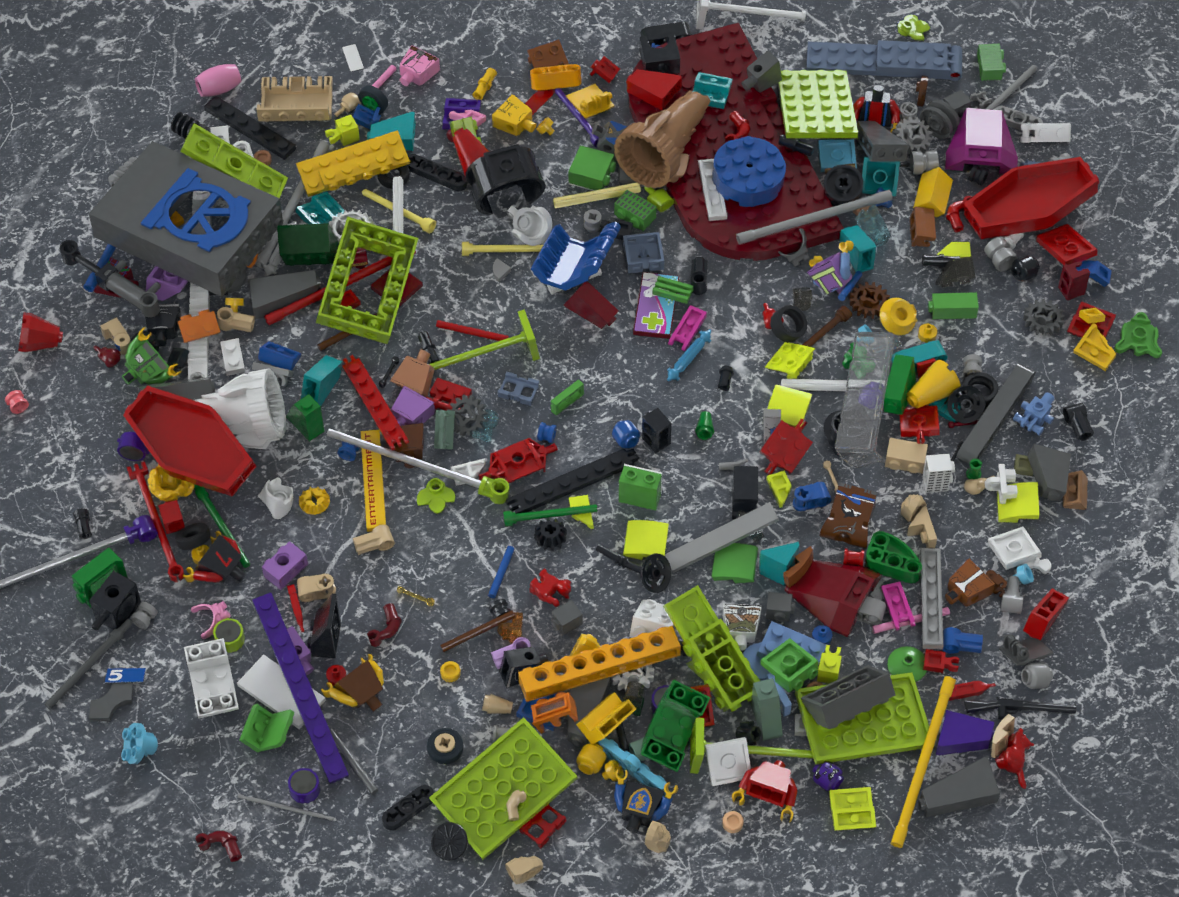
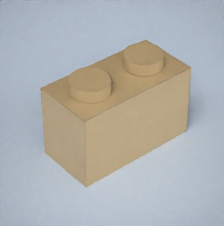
(906, 455)

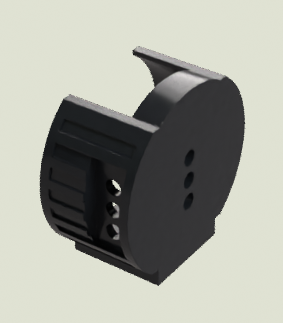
(503, 170)

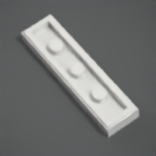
(714, 201)

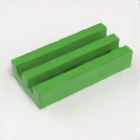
(673, 287)
(567, 397)

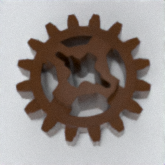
(869, 299)

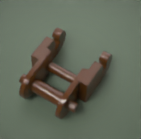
(997, 579)

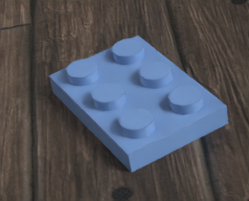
(779, 634)

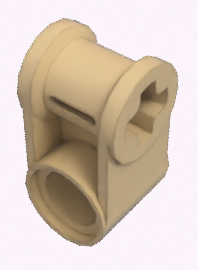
(314, 588)

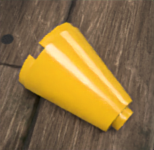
(933, 385)

